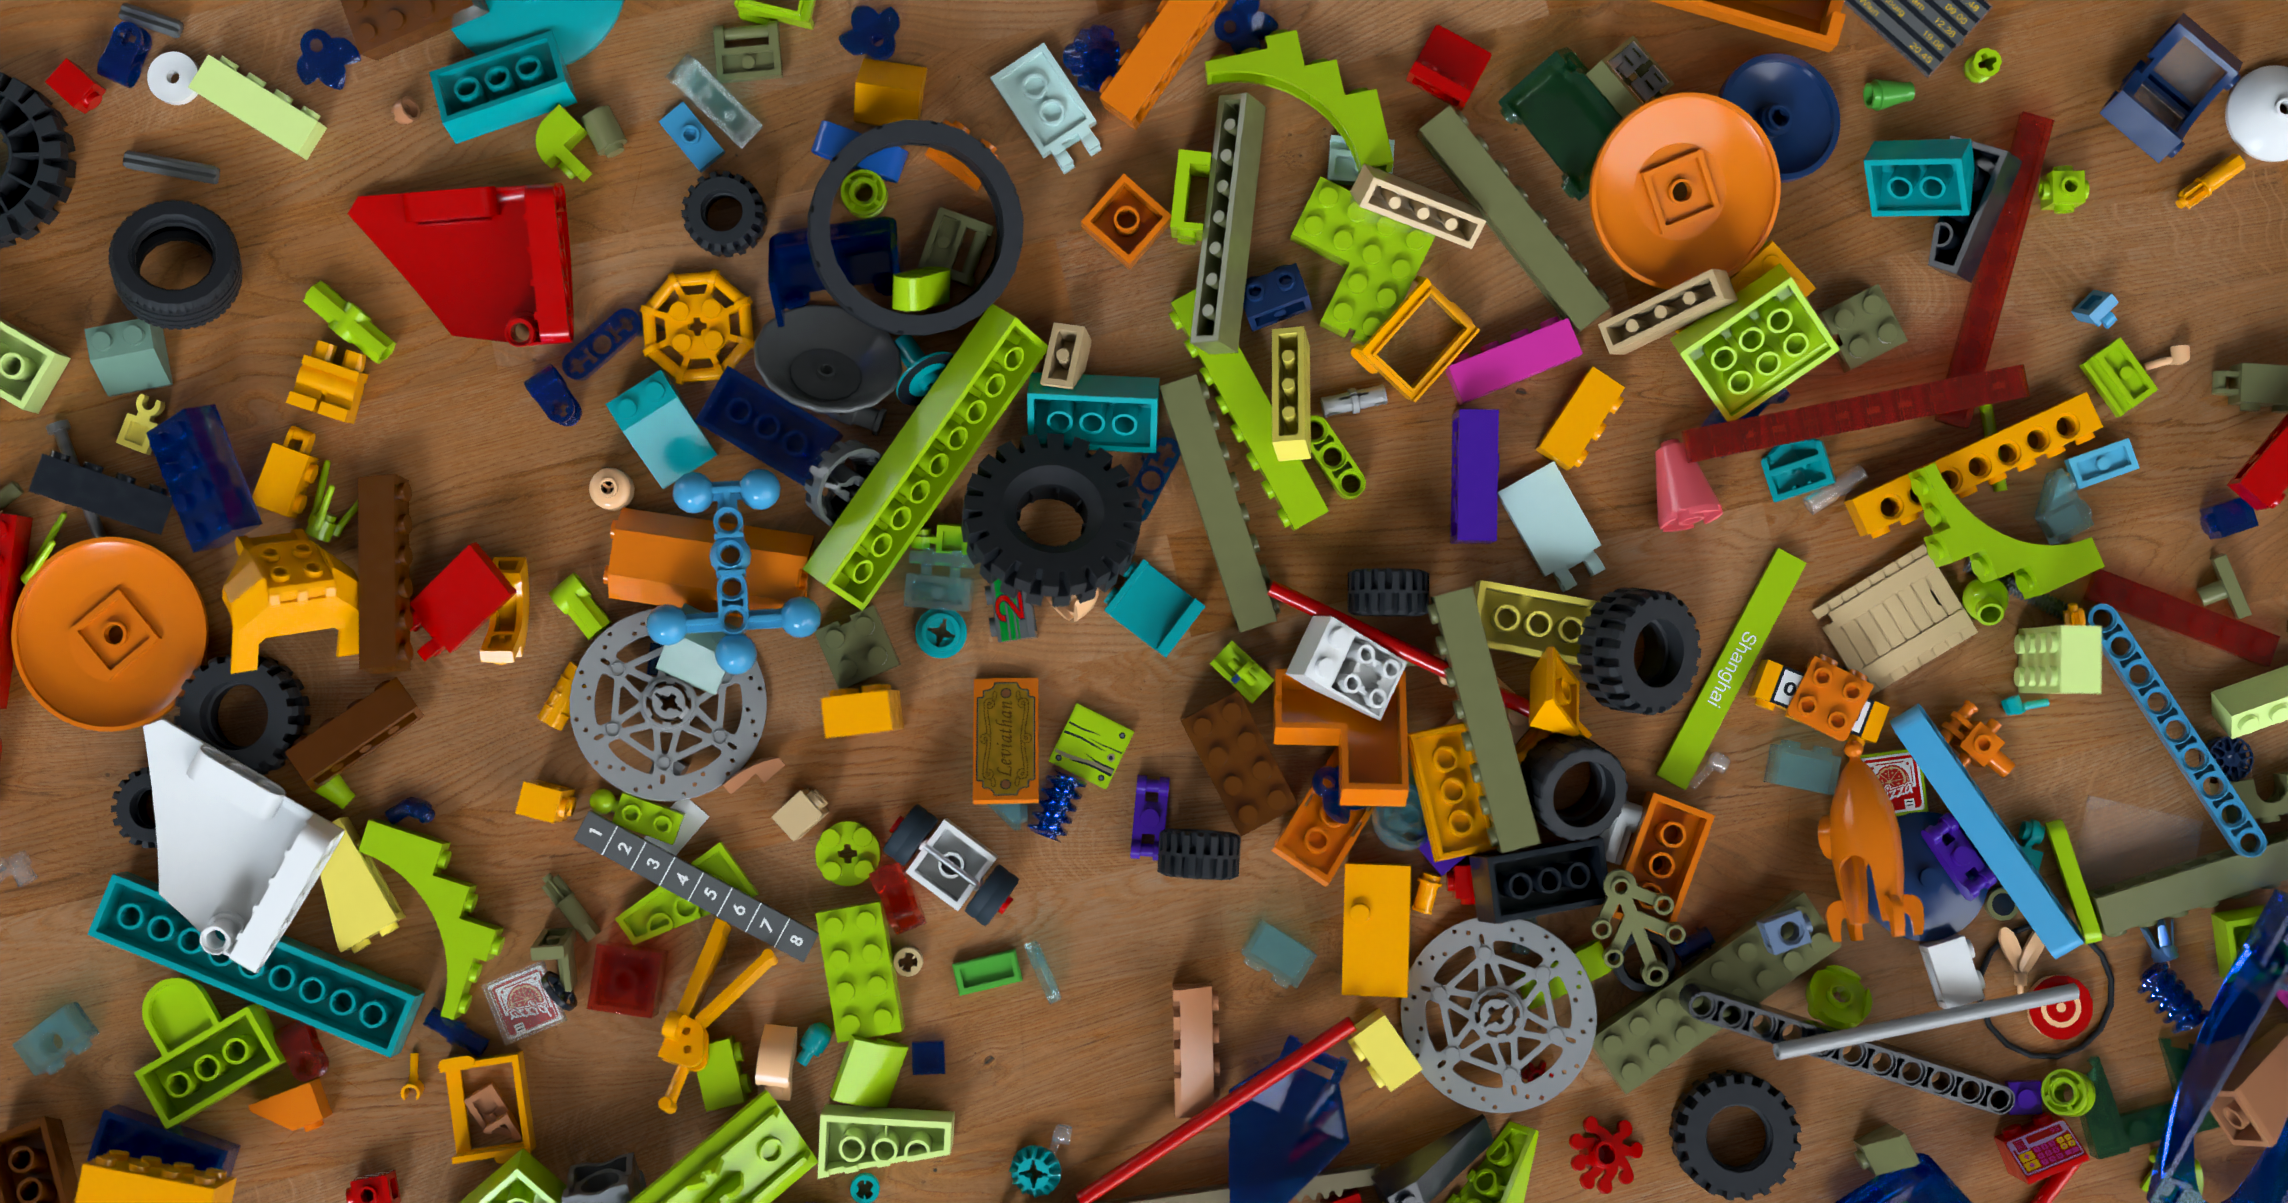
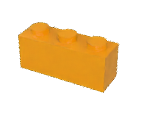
(1581, 419)

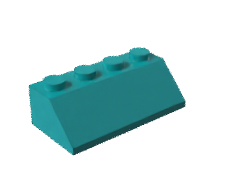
(502, 87)
(1101, 409)

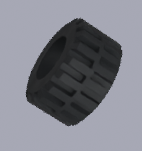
(712, 190)
(1388, 592)
(132, 809)
(1199, 854)

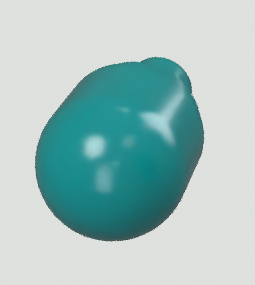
(814, 1042)

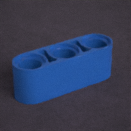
(833, 138)

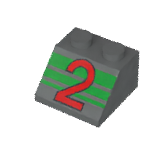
(1013, 617)

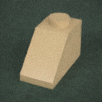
(1066, 356)

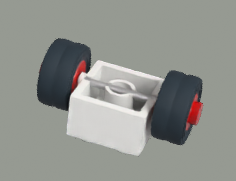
(951, 864)

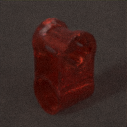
(300, 1045)

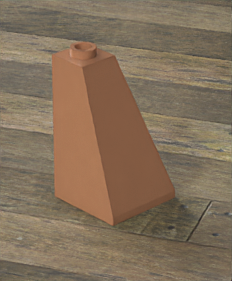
(2255, 1095)

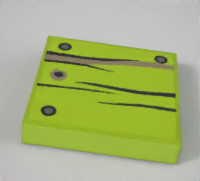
(1091, 746)

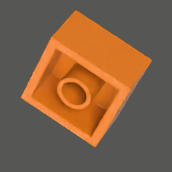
(1126, 221)

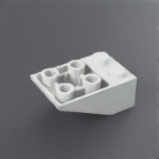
(1346, 666)

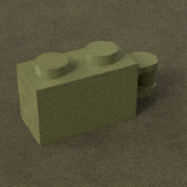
(2254, 386)

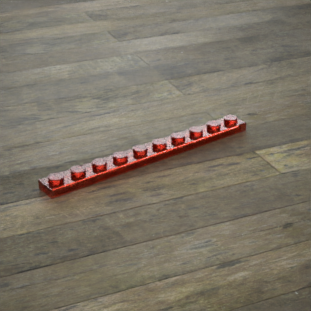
(1998, 261)

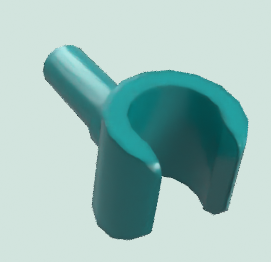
(2014, 705)

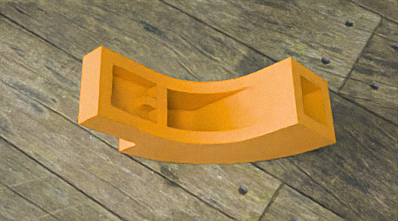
(509, 624)

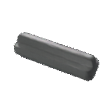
(151, 20)

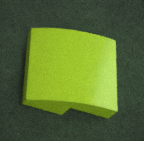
(868, 1072)

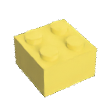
(1388, 1055)

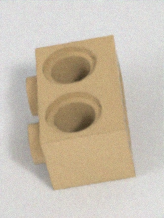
(801, 813)

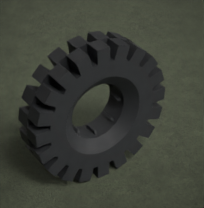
(35, 162)
(1061, 474)

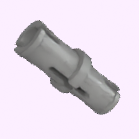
(1353, 400)

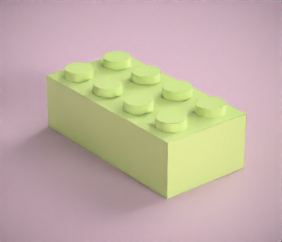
(27, 368)
(2059, 660)

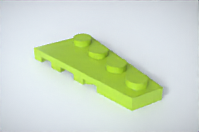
(664, 910)

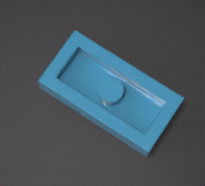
(692, 137)

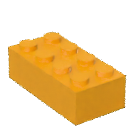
(855, 713)
(147, 1180)

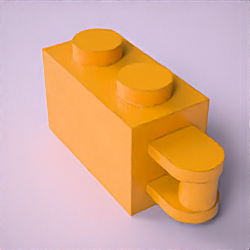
(287, 475)

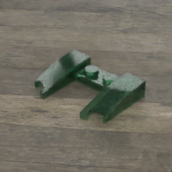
(2115, 1133)

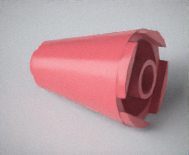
(1682, 490)

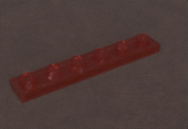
(2182, 617)

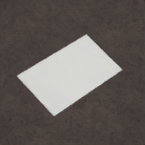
(692, 821)

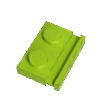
(2118, 377)

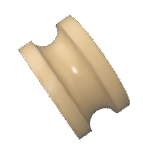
(915, 968)

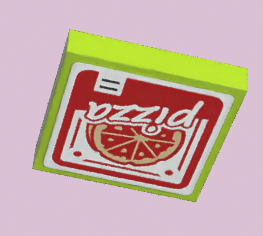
(1900, 778)

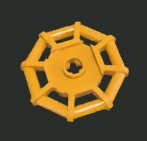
(684, 313)

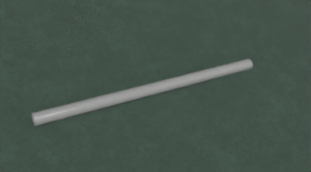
(1925, 1021)

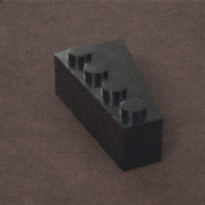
(1962, 240)
(101, 494)

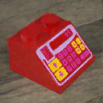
(2040, 1148)

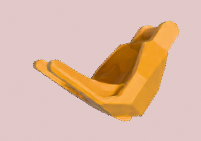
(288, 588)

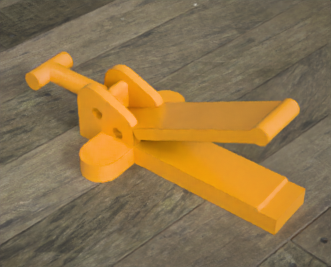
(686, 1037)

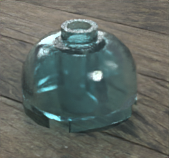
(1401, 826)

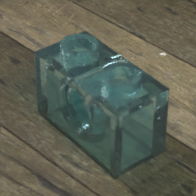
(38, 1047)

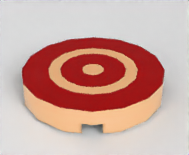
(2065, 1018)

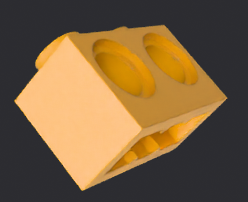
(546, 801)

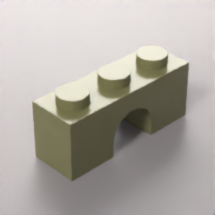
(2266, 810)

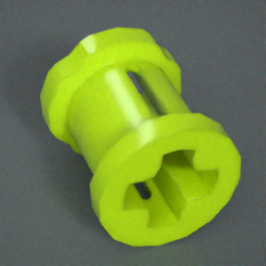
(1979, 75)

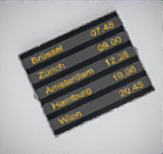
(1922, 29)

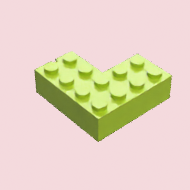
(1376, 251)

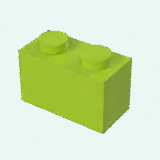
(723, 1077)

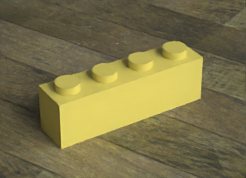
(1291, 394)

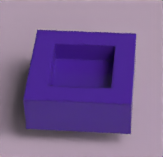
(2027, 1096)

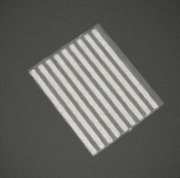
(2130, 840)

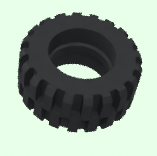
(1668, 650)
(283, 700)

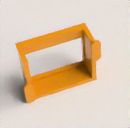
(1367, 355)
(461, 1130)

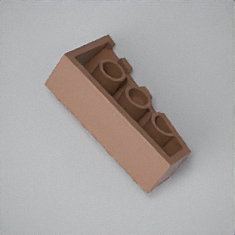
(1193, 1048)

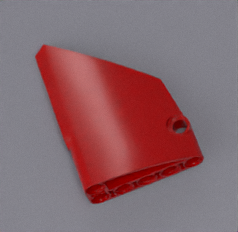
(481, 257)

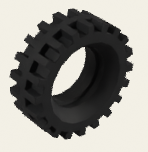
(1692, 1124)

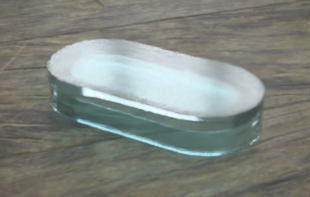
(1043, 972)

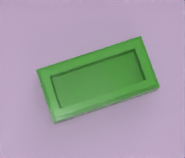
(987, 972)

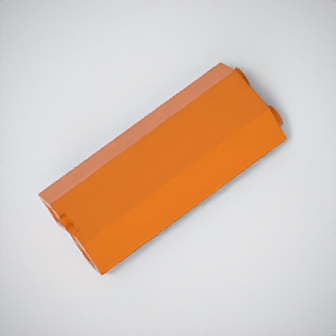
(1799, 21)
(668, 562)

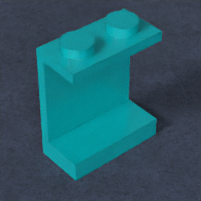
(1153, 607)

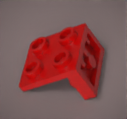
(1448, 67)

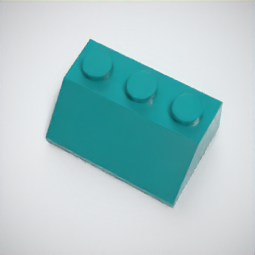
(1920, 177)

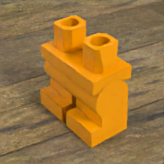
(330, 387)

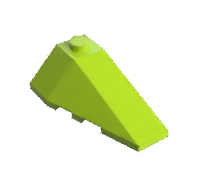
(1505, 1170)

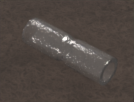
(1844, 484)

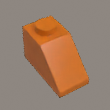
(296, 1107)

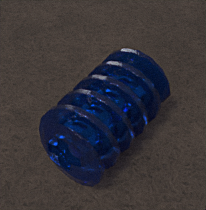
(1057, 805)
(2172, 998)

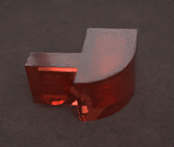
(898, 897)

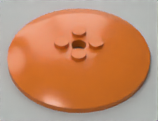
(1728, 181)
(66, 623)

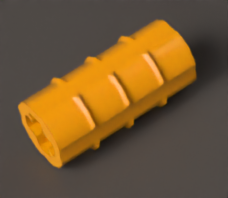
(557, 707)

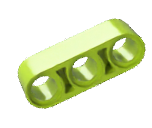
(921, 288)
(1345, 468)
(1591, 958)

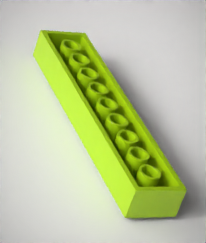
(926, 457)

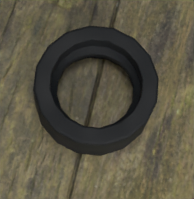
(1667, 956)

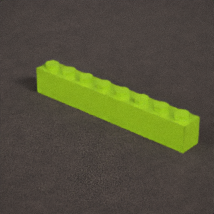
(1252, 418)

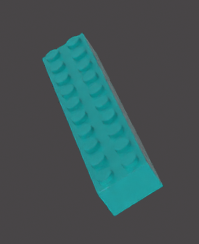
(292, 981)

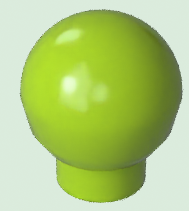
(1986, 601)

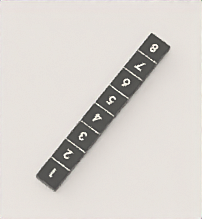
(696, 886)

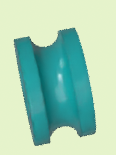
(874, 1188)

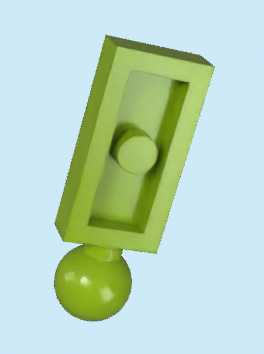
(639, 814)

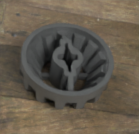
(838, 478)

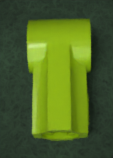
(575, 599)

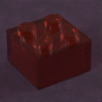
(627, 979)

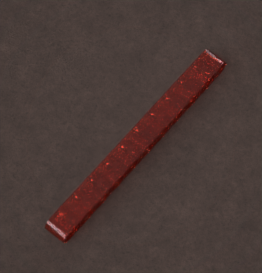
(1855, 413)

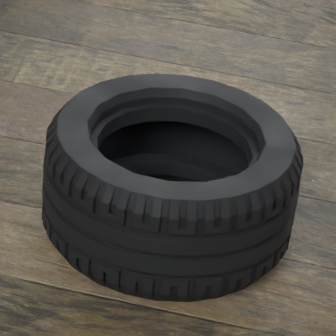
(175, 222)

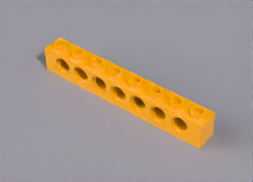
(2075, 412)

